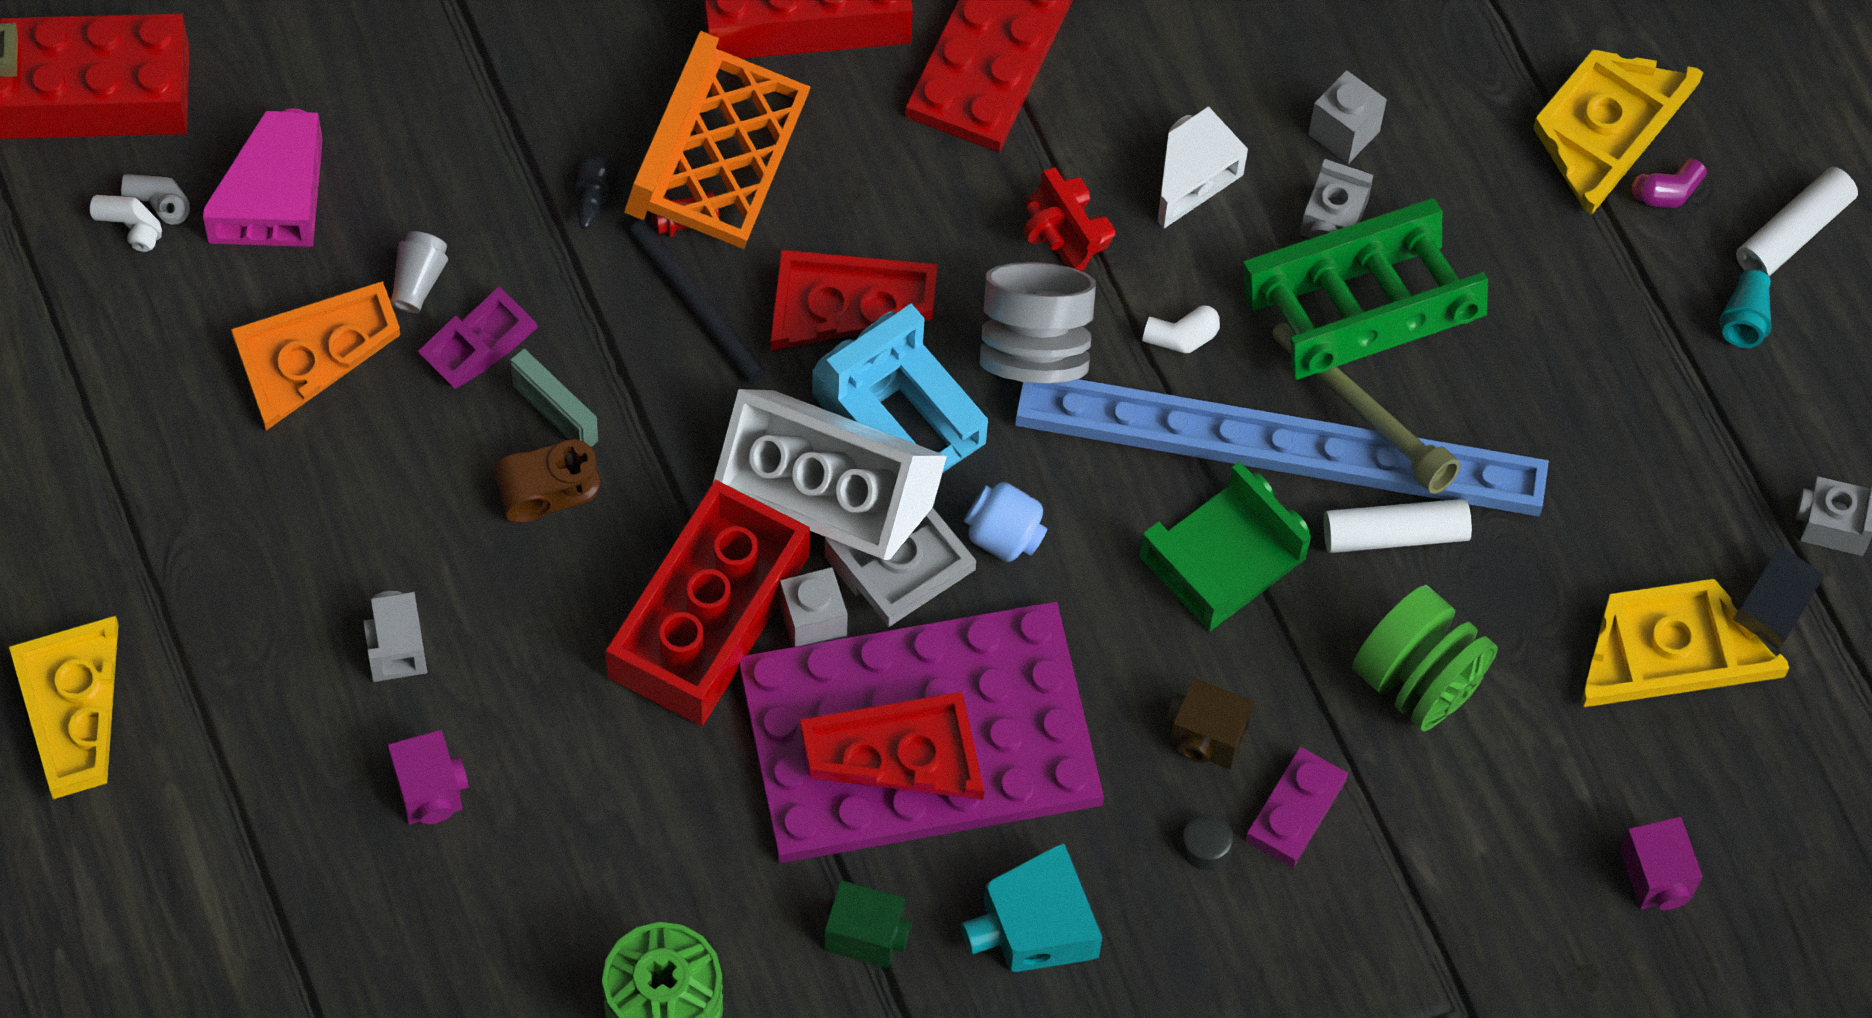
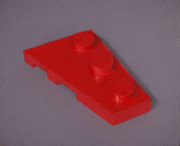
(897, 746)

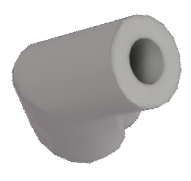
(161, 193)

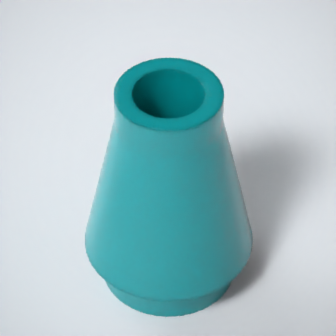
(1748, 312)

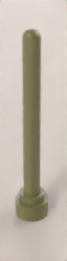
(1433, 466)

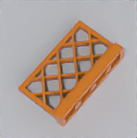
(674, 138)

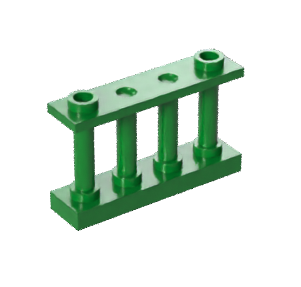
(1353, 252)

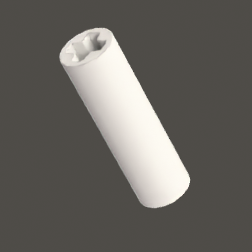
(1798, 222)
(1397, 525)

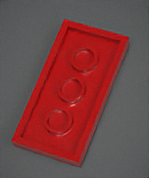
(985, 67)

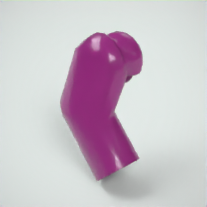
(1669, 189)

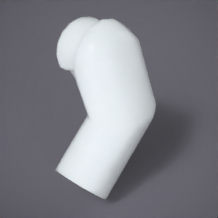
(143, 224)
(1185, 334)

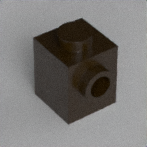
(1209, 723)

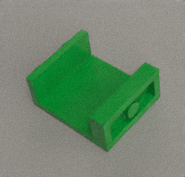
(1227, 548)

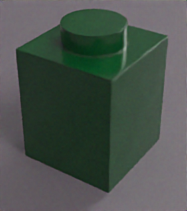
(867, 924)

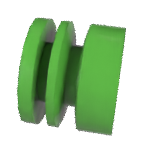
(1435, 666)
(662, 955)

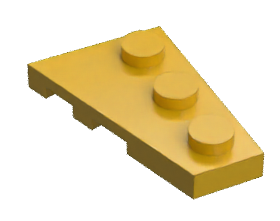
(70, 702)

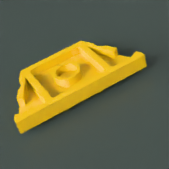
(1608, 119)
(1674, 644)

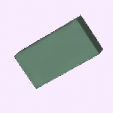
(553, 399)

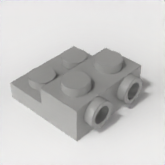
(915, 574)

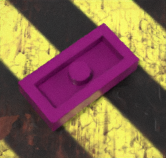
(1296, 807)

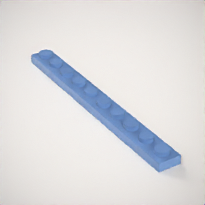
(1273, 442)

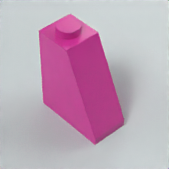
(270, 185)

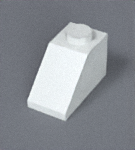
(1198, 163)

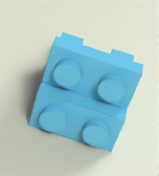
(892, 358)

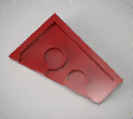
(843, 295)

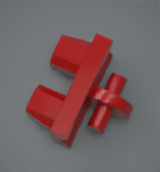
(1060, 220)

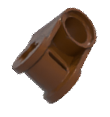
(542, 482)

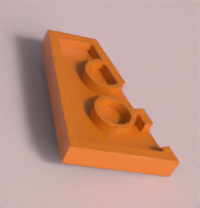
(312, 347)

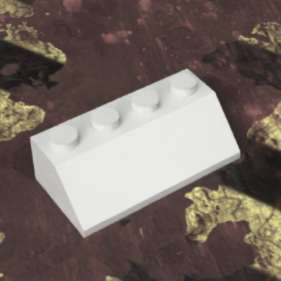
(829, 471)

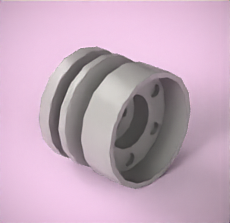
(1037, 322)

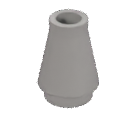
(417, 269)

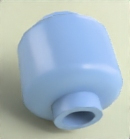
(1005, 522)

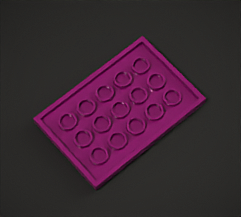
(1018, 707)

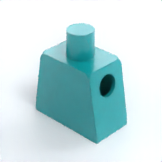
(1036, 916)

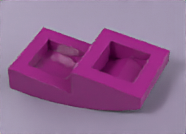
(480, 340)

